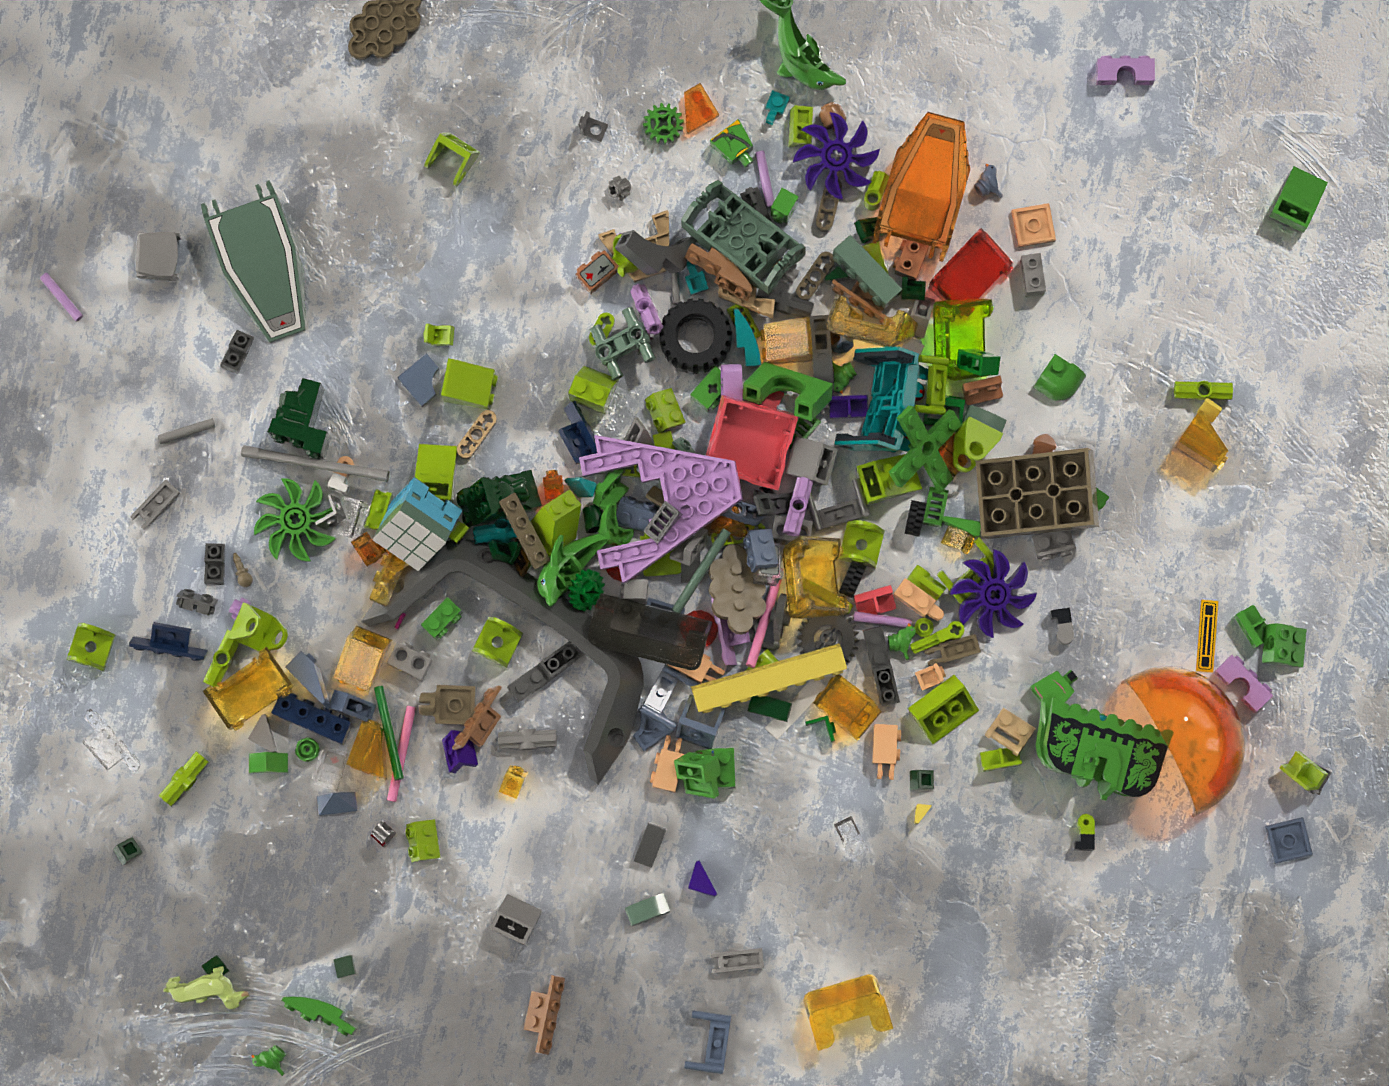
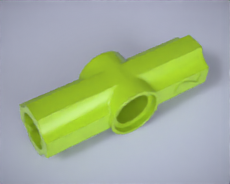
(1190, 390)
(217, 671)
(183, 779)

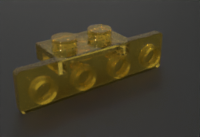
(386, 579)

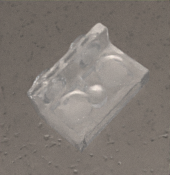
(356, 515)

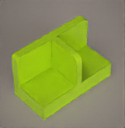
(999, 759)
(1304, 771)

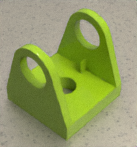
(457, 145)
(974, 441)
(866, 531)
(497, 628)
(264, 632)
(88, 633)

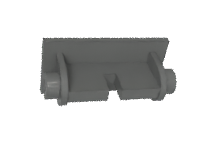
(754, 199)
(189, 598)

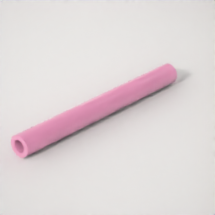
(762, 626)
(402, 750)

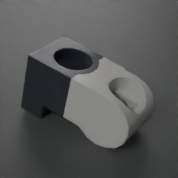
(1064, 625)

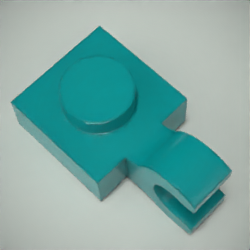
(776, 105)
(696, 280)

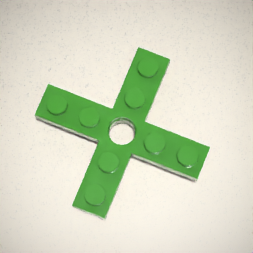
(931, 442)

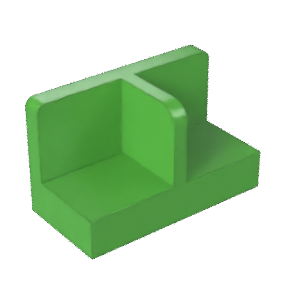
(1252, 625)

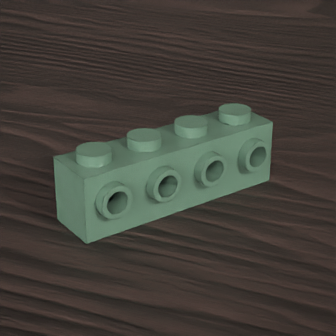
(867, 272)

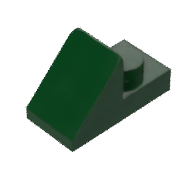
(865, 229)

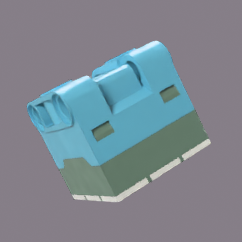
(416, 524)

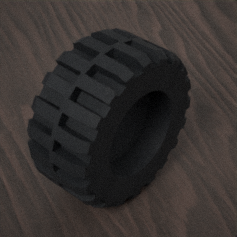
(689, 311)

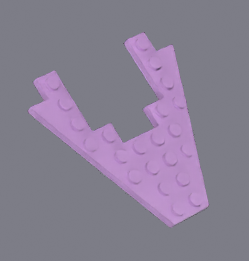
(691, 482)

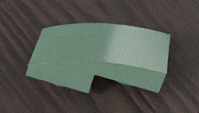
(985, 417)
(647, 909)

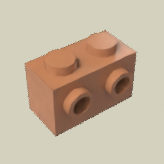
(910, 260)

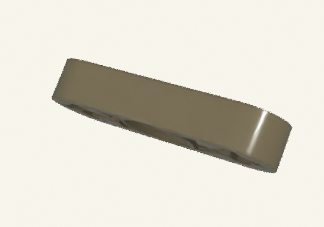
(820, 216)
(803, 284)

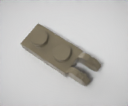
(955, 649)

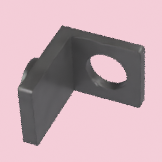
(585, 124)
(332, 519)

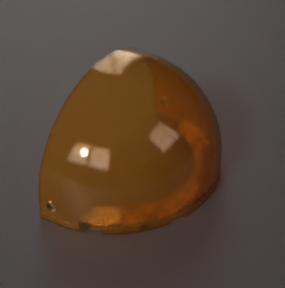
(1197, 727)

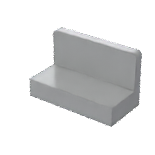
(689, 549)

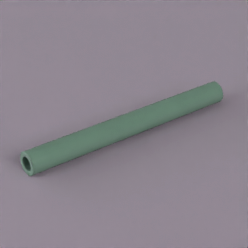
(701, 571)

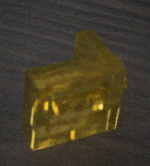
(958, 539)
(513, 781)

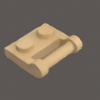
(1013, 727)

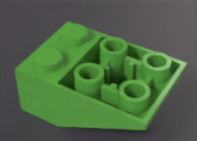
(1298, 199)

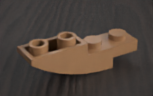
(727, 273)

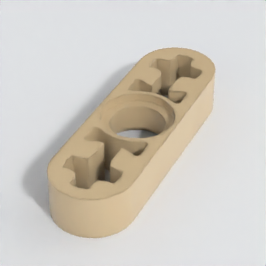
(481, 420)

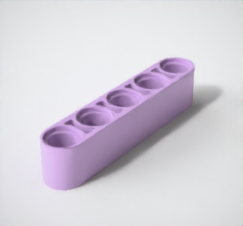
(732, 381)

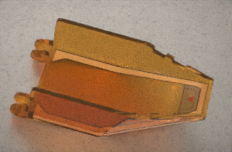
(926, 185)

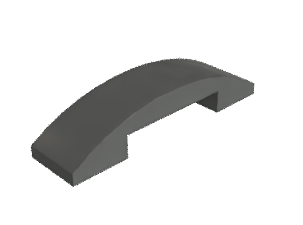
(774, 504)

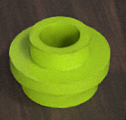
(921, 633)

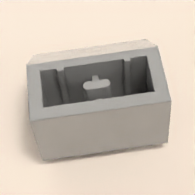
(811, 460)
(516, 919)

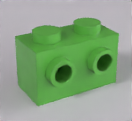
(442, 618)

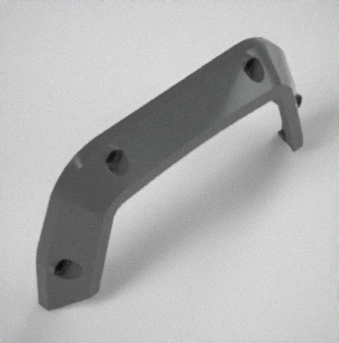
(624, 671)

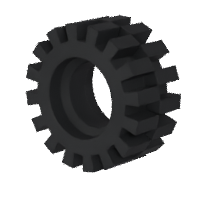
(915, 518)
(852, 579)

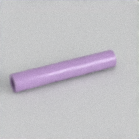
(765, 179)
(61, 297)
(881, 619)

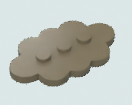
(383, 27)
(734, 592)

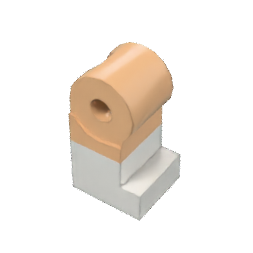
(338, 480)

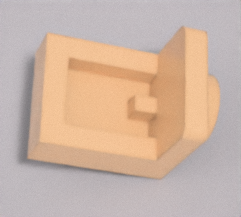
(930, 676)

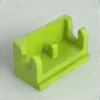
(799, 118)
(378, 509)

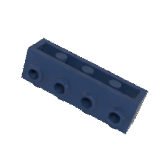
(312, 718)

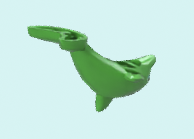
(800, 56)
(572, 558)

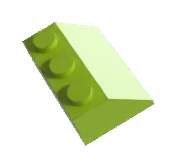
(943, 709)

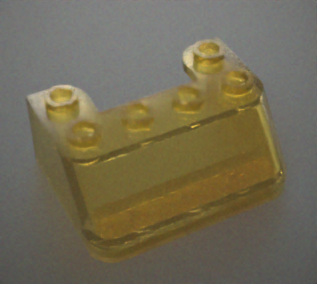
(845, 1003)

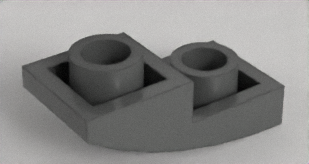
(237, 352)
(214, 564)
(650, 844)

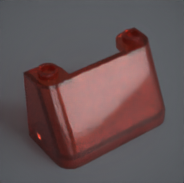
(971, 269)

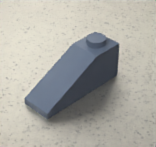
(309, 675)

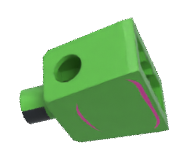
(1055, 686)

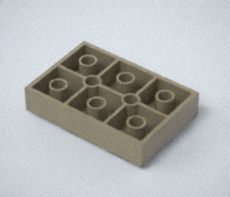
(1037, 493)

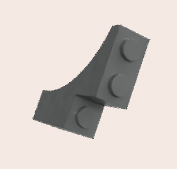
(652, 257)

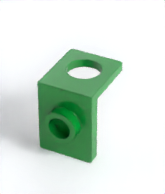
(829, 725)

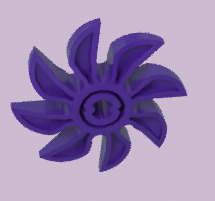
(811, 151)
(1001, 588)

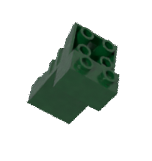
(297, 419)
(481, 500)

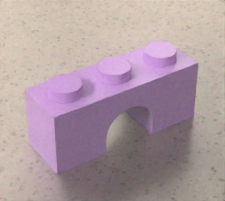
(1141, 68)
(1256, 694)

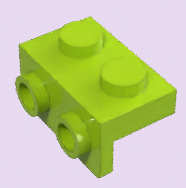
(664, 410)
(422, 840)

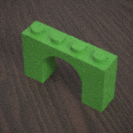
(769, 378)

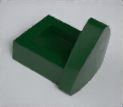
(912, 289)
(505, 552)

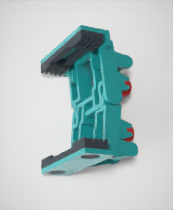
(887, 399)

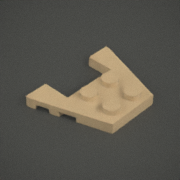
(661, 222)
(759, 305)

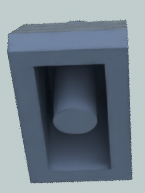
(352, 705)

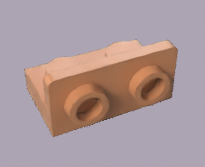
(982, 390)

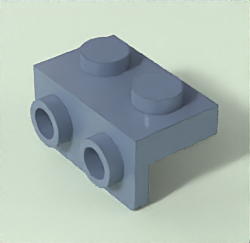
(635, 513)
(760, 549)

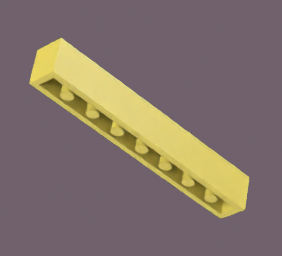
(768, 678)

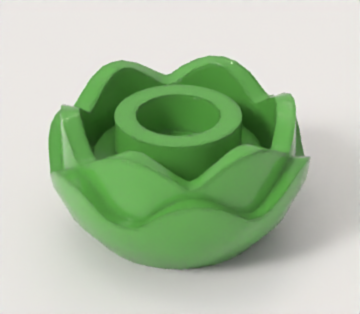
(301, 751)

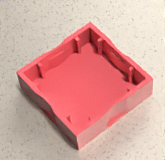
(754, 439)

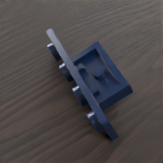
(578, 435)
(169, 640)

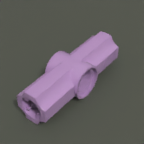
(646, 309)
(795, 517)

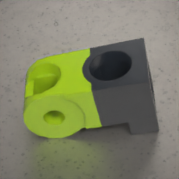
(1086, 833)

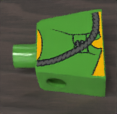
(733, 144)

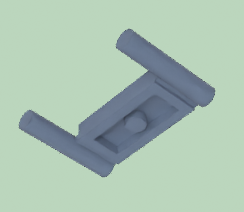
(661, 692)
(716, 1043)

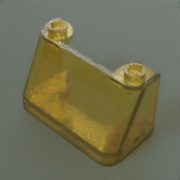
(849, 323)
(813, 578)
(249, 690)

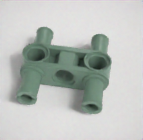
(622, 343)

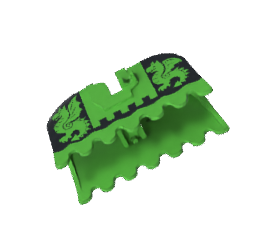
(1122, 754)

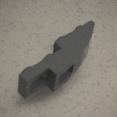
(821, 349)
(881, 666)
(544, 672)

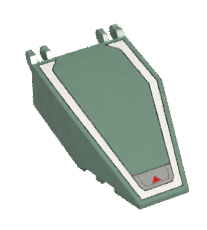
(261, 263)

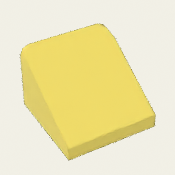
(1210, 409)
(921, 810)

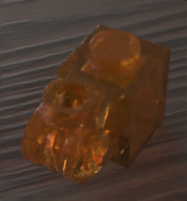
(552, 485)
(368, 549)

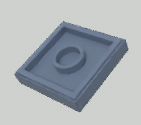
(1288, 840)

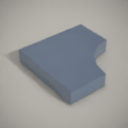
(419, 379)
(650, 731)

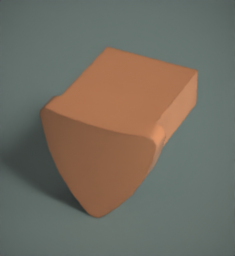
(1043, 444)

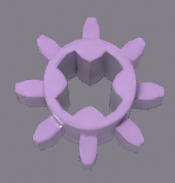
(236, 605)

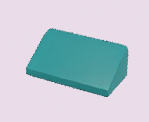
(581, 487)

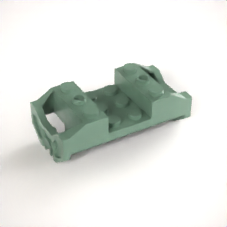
(743, 236)

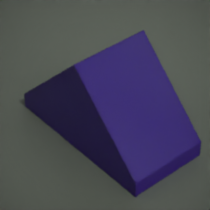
(700, 881)

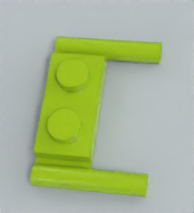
(935, 385)
(970, 574)

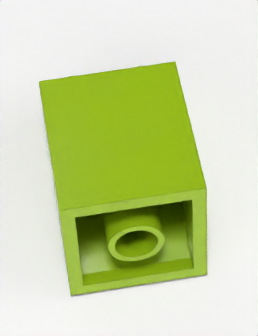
(468, 384)
(592, 389)
(556, 519)

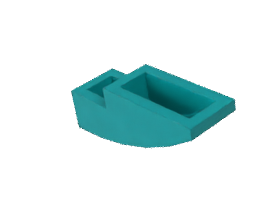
(746, 339)

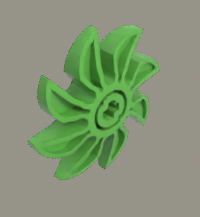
(287, 525)

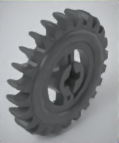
(837, 623)

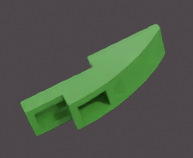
(313, 1008)

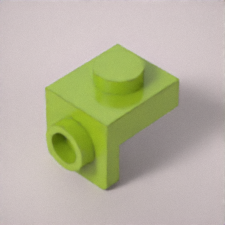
(439, 335)

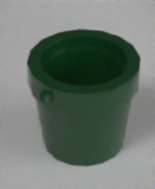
(592, 517)

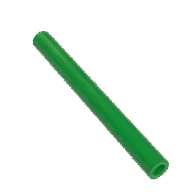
(389, 733)

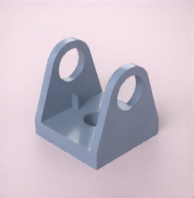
(695, 731)

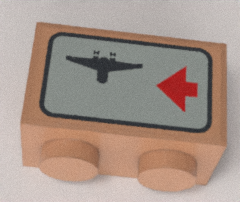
(596, 271)

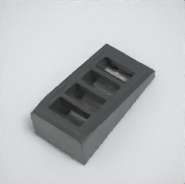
(671, 521)

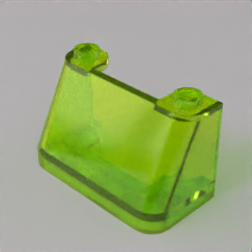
(959, 326)

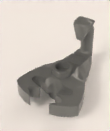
(780, 618)

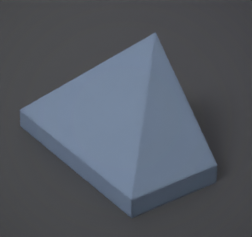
(337, 803)

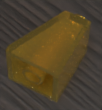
(787, 341)
(1203, 443)
(362, 658)
(847, 706)
(369, 750)

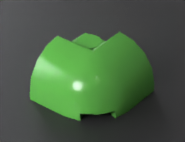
(1060, 379)

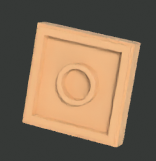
(1033, 225)

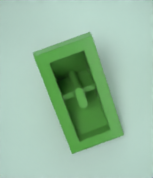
(268, 762)

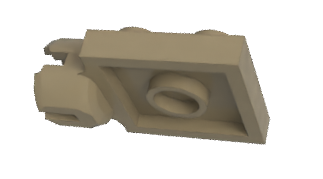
(449, 704)

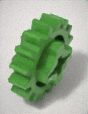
(657, 118)

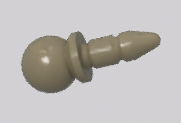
(244, 578)

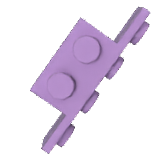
(729, 640)

